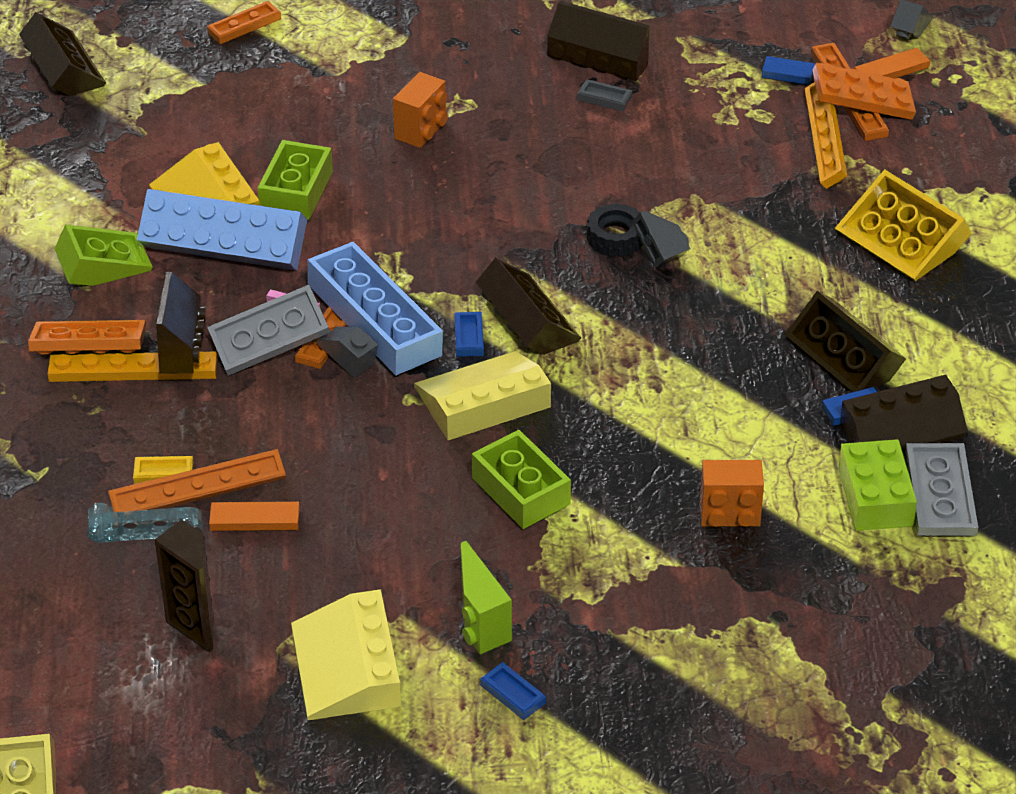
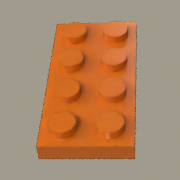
(863, 91)
(87, 335)

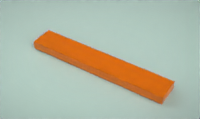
(867, 123)
(199, 483)

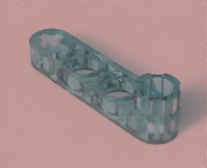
(102, 520)

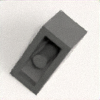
(910, 20)
(661, 238)
(350, 348)

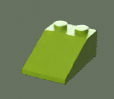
(100, 255)
(485, 604)

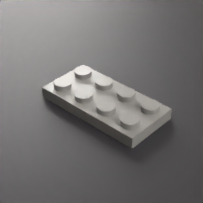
(268, 330)
(941, 489)

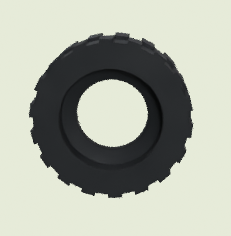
(610, 243)

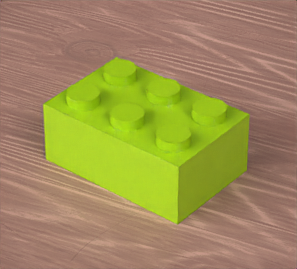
(296, 177)
(521, 479)
(877, 485)

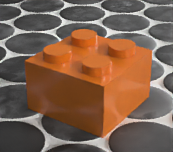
(420, 109)
(731, 493)

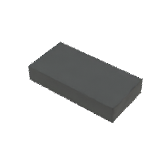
(604, 95)

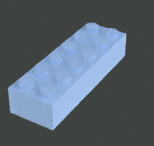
(222, 229)
(372, 301)

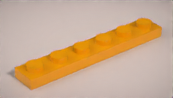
(826, 139)
(122, 367)

